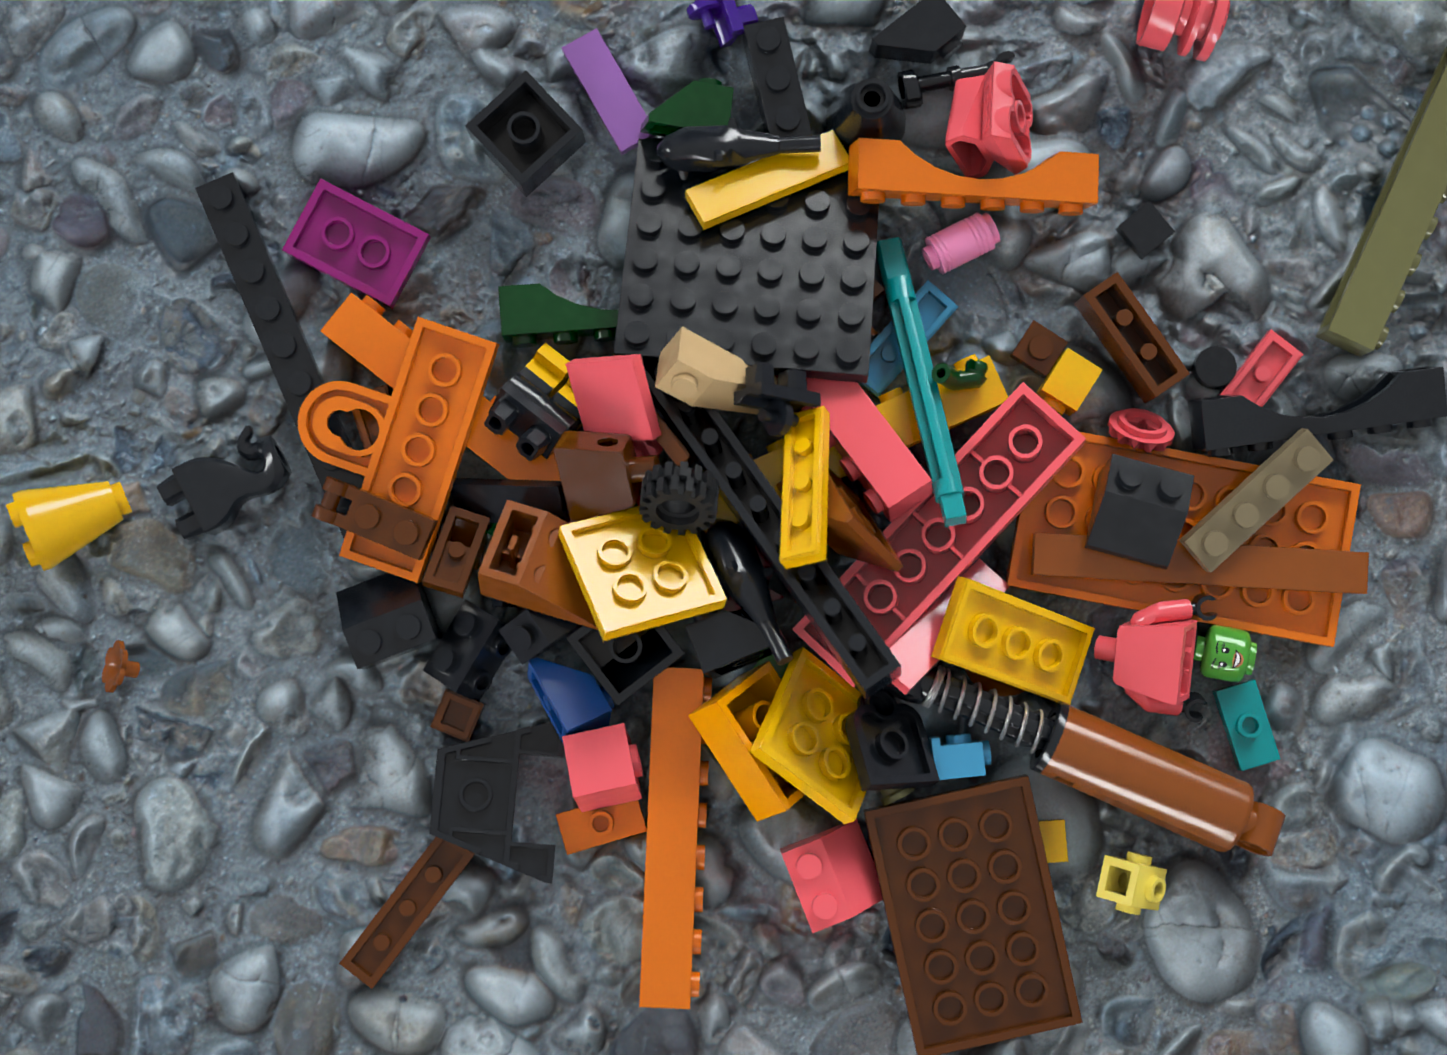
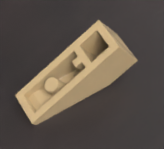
(701, 373)

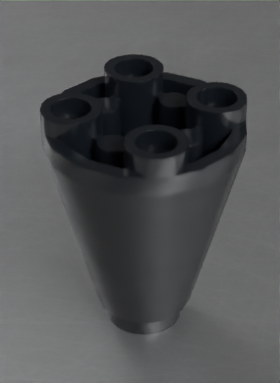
(866, 111)

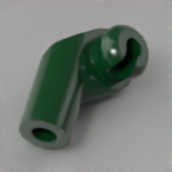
(957, 380)

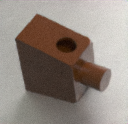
(599, 472)

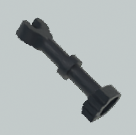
(912, 86)

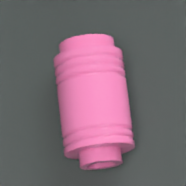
(961, 242)

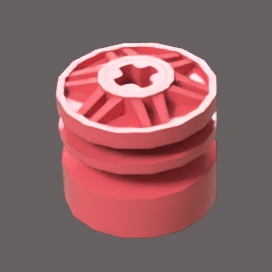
(1190, 20)

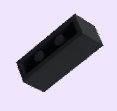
(775, 78)

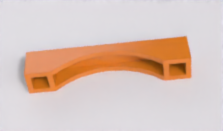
(892, 170)

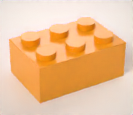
(729, 729)

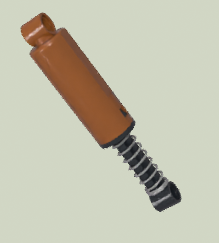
(1114, 765)

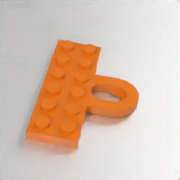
(419, 432)

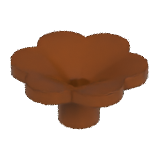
(118, 666)

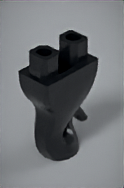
(221, 488)

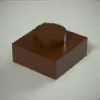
(1038, 349)

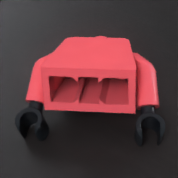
(1157, 656)

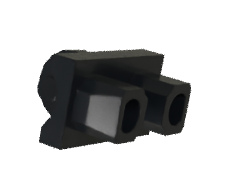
(775, 401)

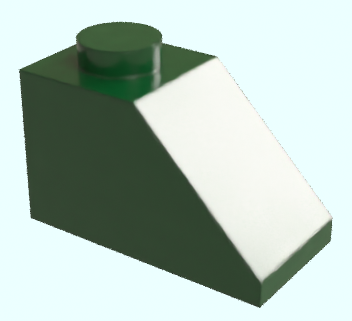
(697, 104)

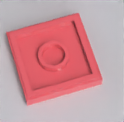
(614, 396)

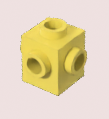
(1132, 882)

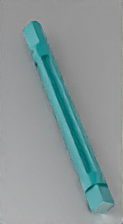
(922, 388)

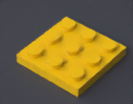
(639, 573)
(807, 736)

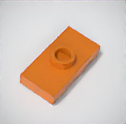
(600, 826)

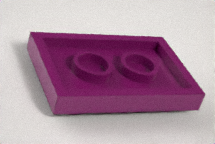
(356, 243)

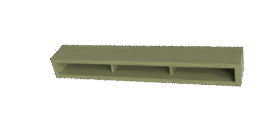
(1394, 229)

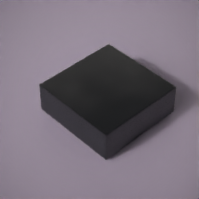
(1145, 230)

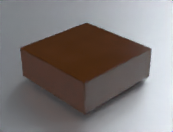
(457, 715)

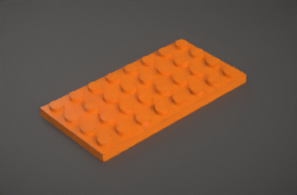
(1314, 518)

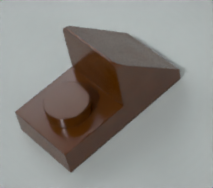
(457, 552)

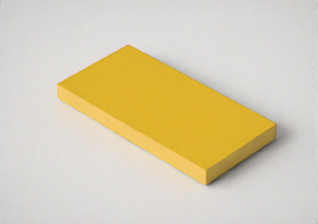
(1012, 641)

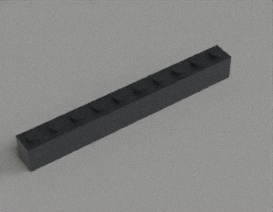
(759, 512)

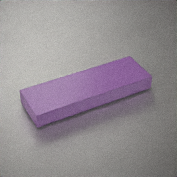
(607, 89)

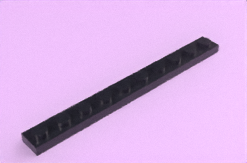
(270, 310)

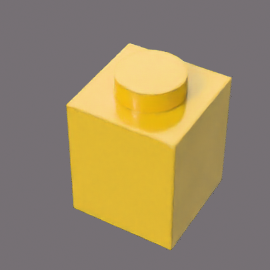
(1068, 382)

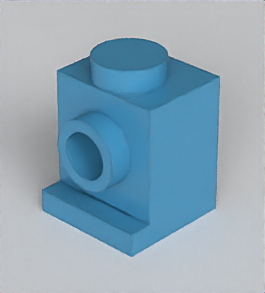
(960, 756)

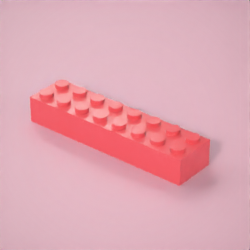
(1000, 475)

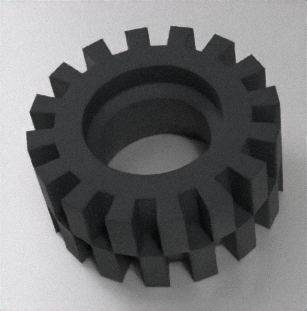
(679, 498)

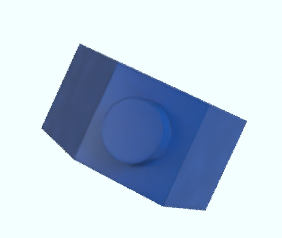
(570, 697)

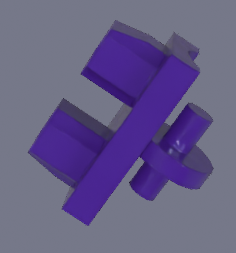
(723, 17)

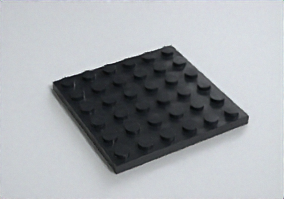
(766, 285)

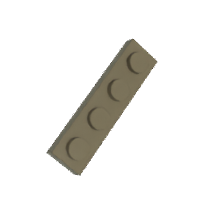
(1256, 500)

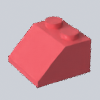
(833, 875)

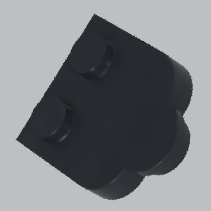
(889, 745)

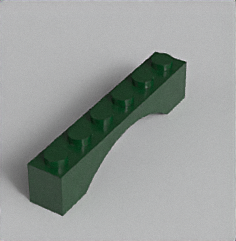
(536, 314)

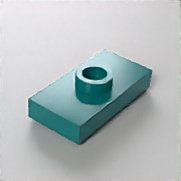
(1246, 725)

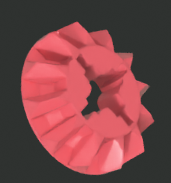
(1141, 429)

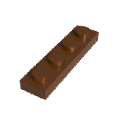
(405, 911)

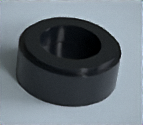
(1214, 367)

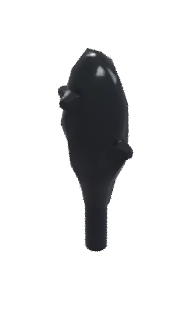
(726, 147)
(746, 580)

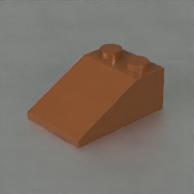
(853, 528)

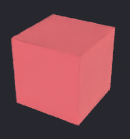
(603, 767)

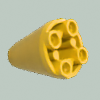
(66, 518)

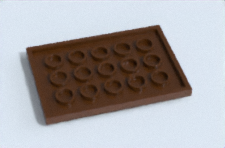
(972, 916)

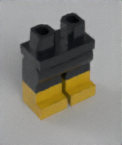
(536, 405)

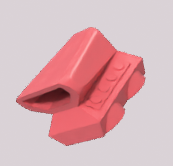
(990, 122)

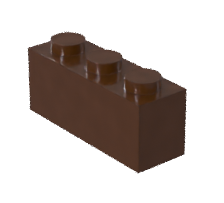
(1131, 338)

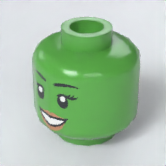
(1225, 653)

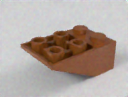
(531, 567)

